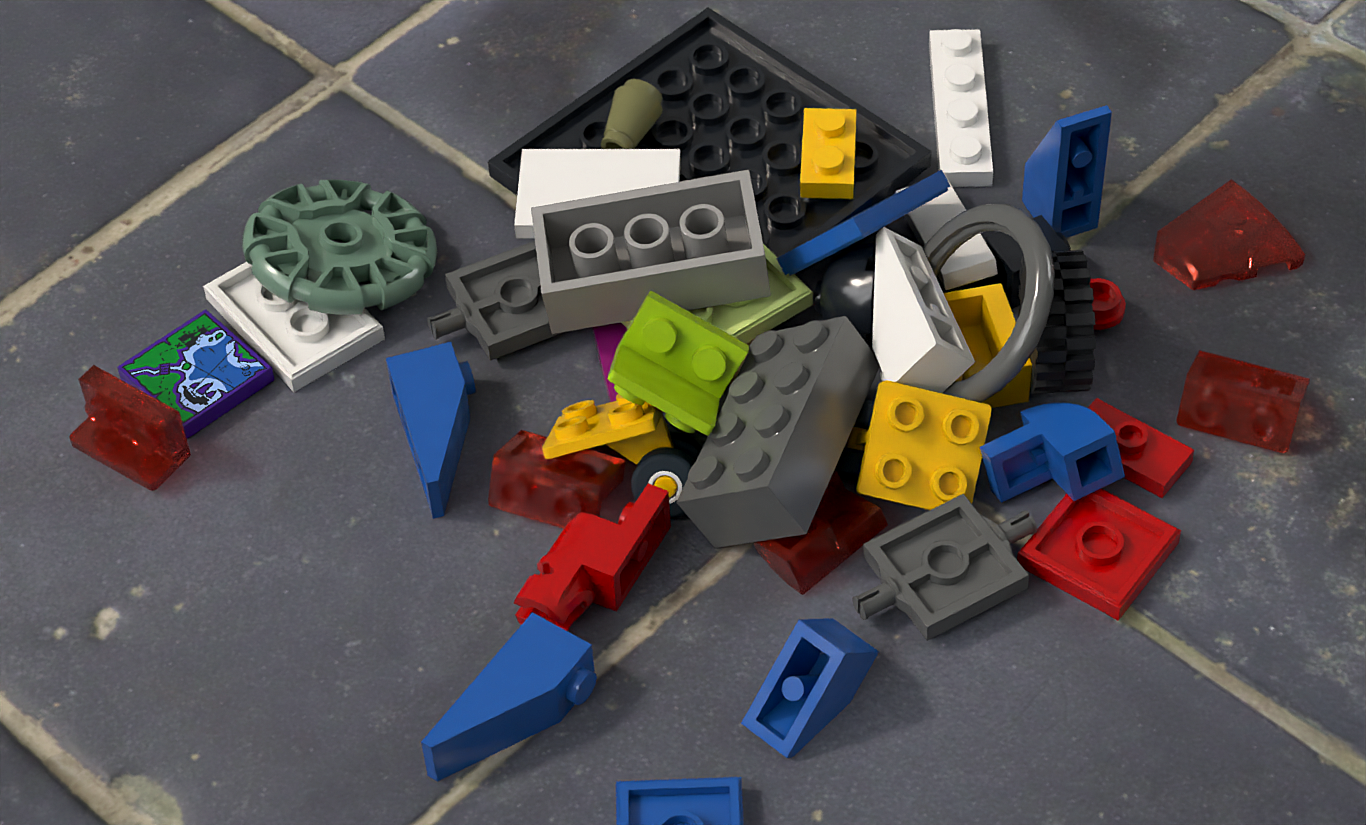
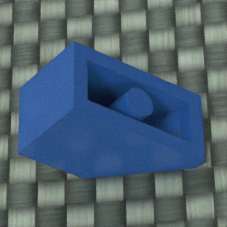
(809, 684)

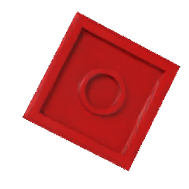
(1099, 550)

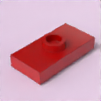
(1146, 454)

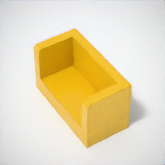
(986, 326)

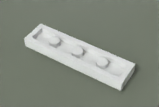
(960, 107)

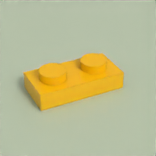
(828, 153)

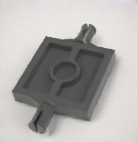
(497, 302)
(945, 566)

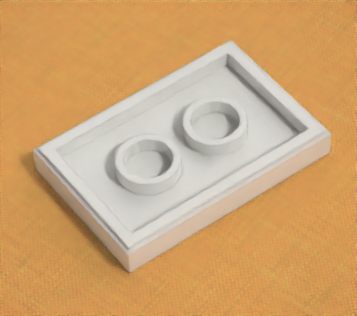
(575, 174)
(288, 335)

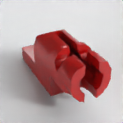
(596, 561)

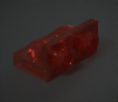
(1242, 401)
(129, 430)
(554, 487)

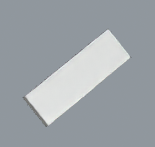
(971, 260)

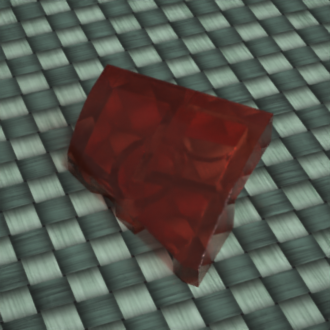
(1224, 239)
(836, 532)

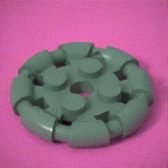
(295, 236)

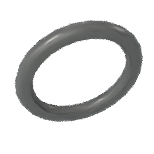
(1037, 297)

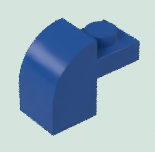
(1056, 444)

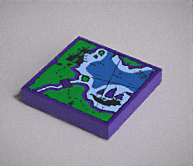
(198, 371)

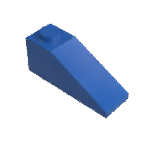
(1068, 172)
(434, 413)
(514, 697)

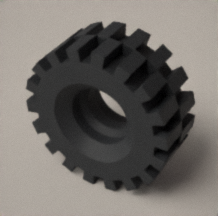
(1066, 347)

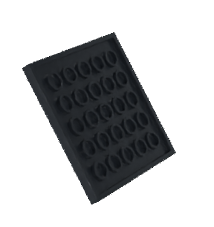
(735, 110)

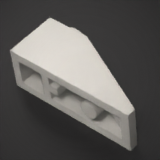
(912, 321)

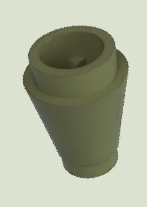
(632, 114)

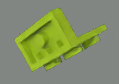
(676, 364)

